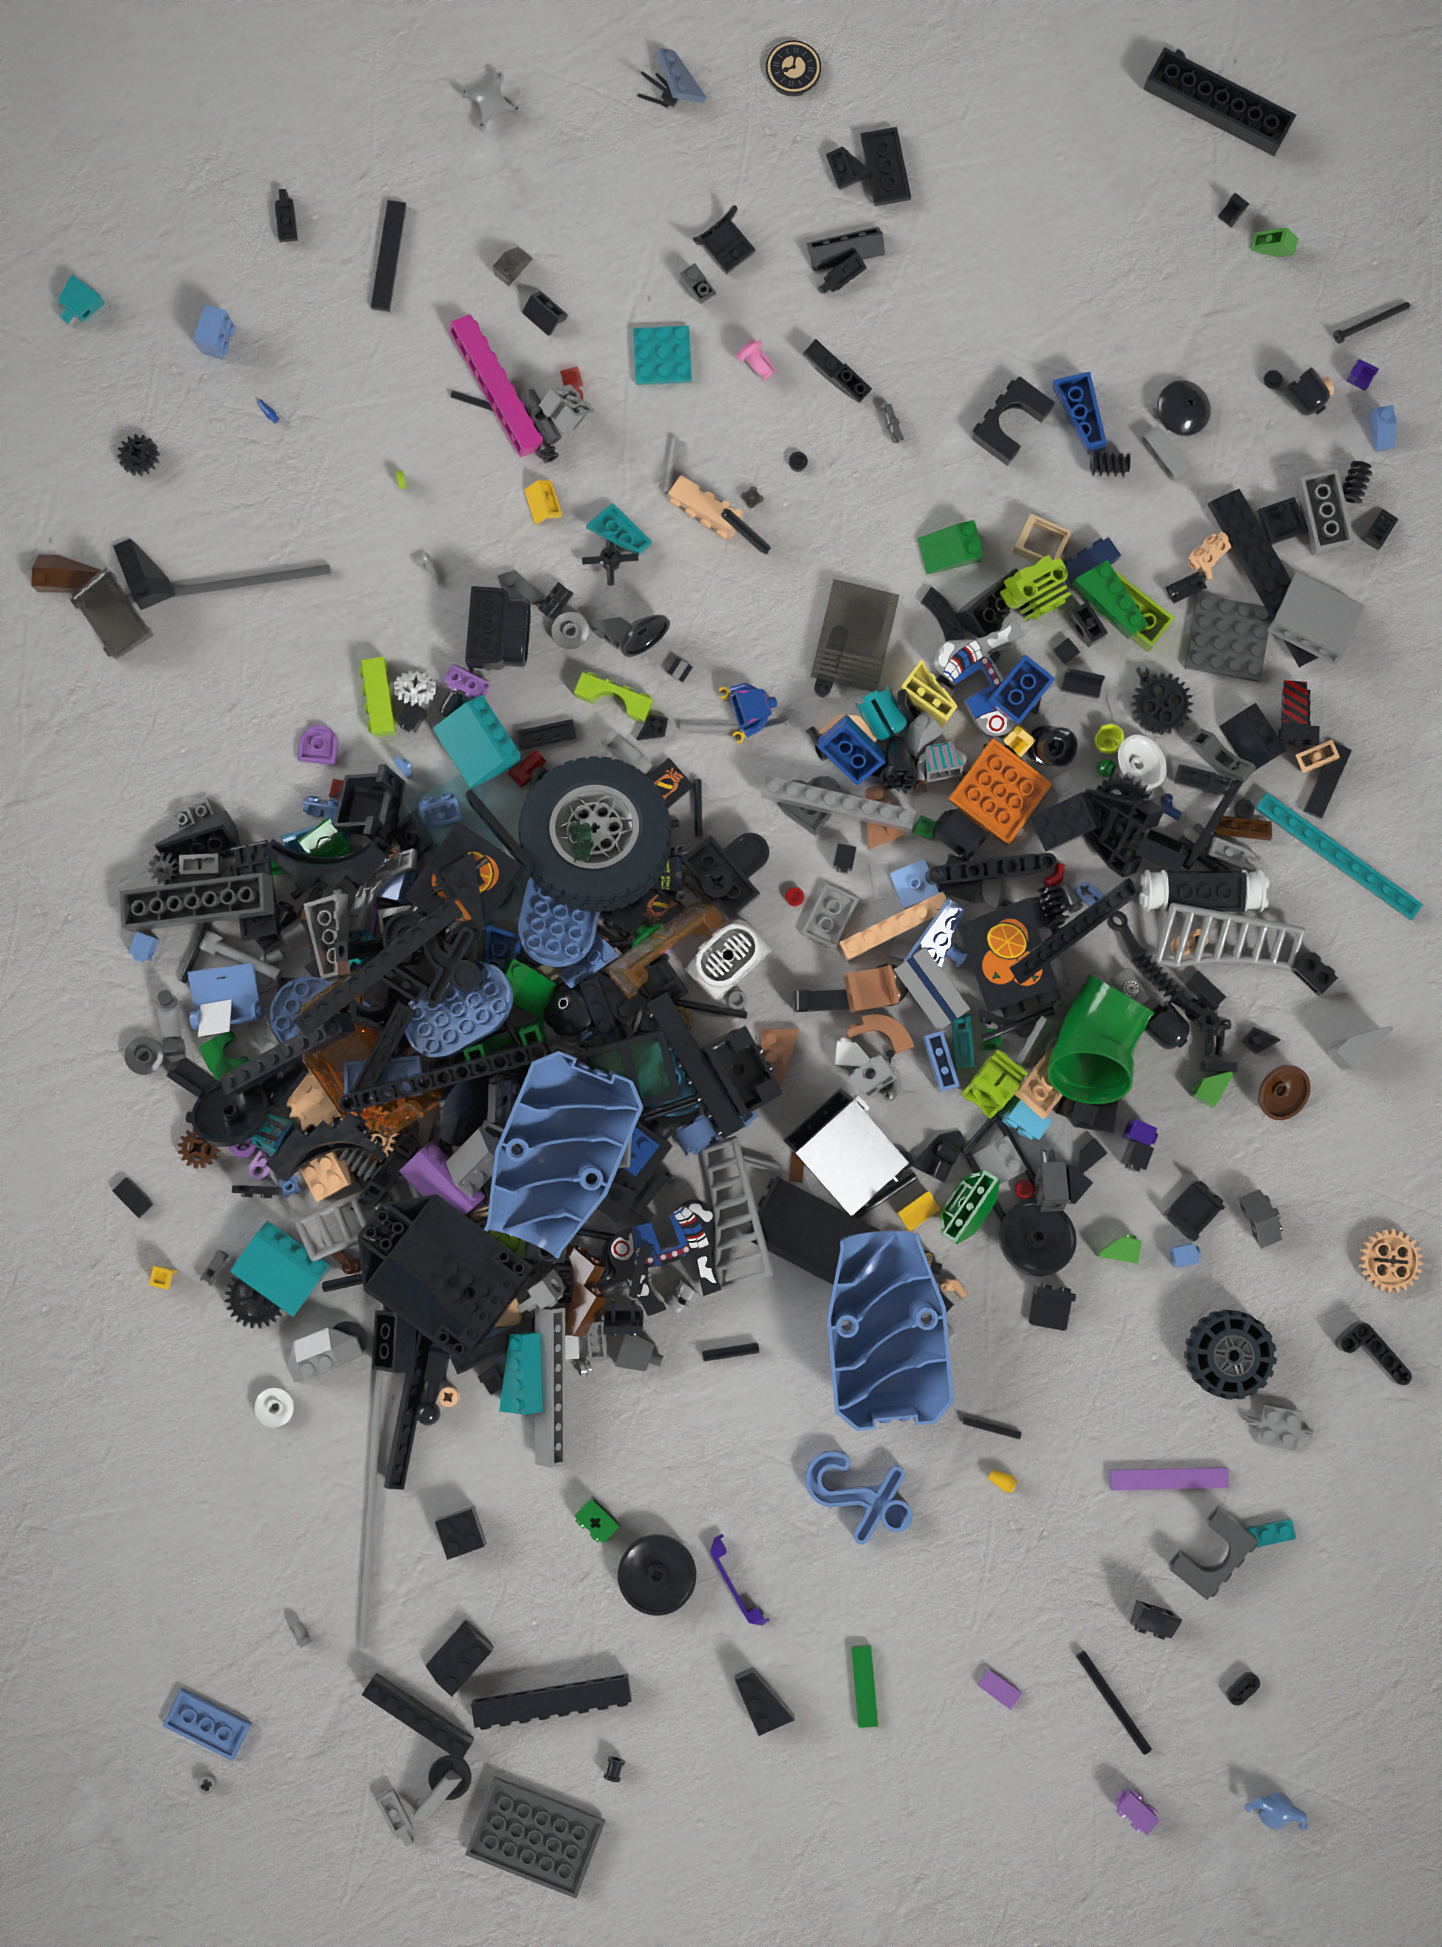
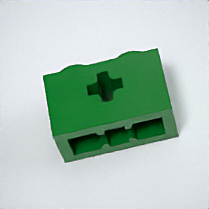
(607, 1522)

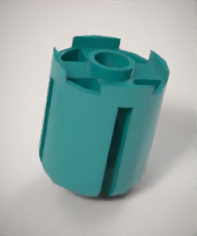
(874, 718)

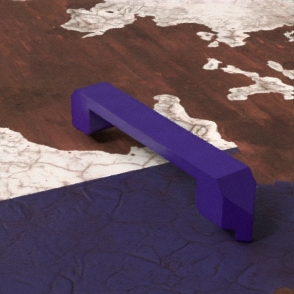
(752, 1615)

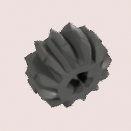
(156, 868)

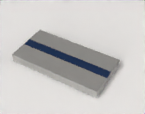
(931, 989)

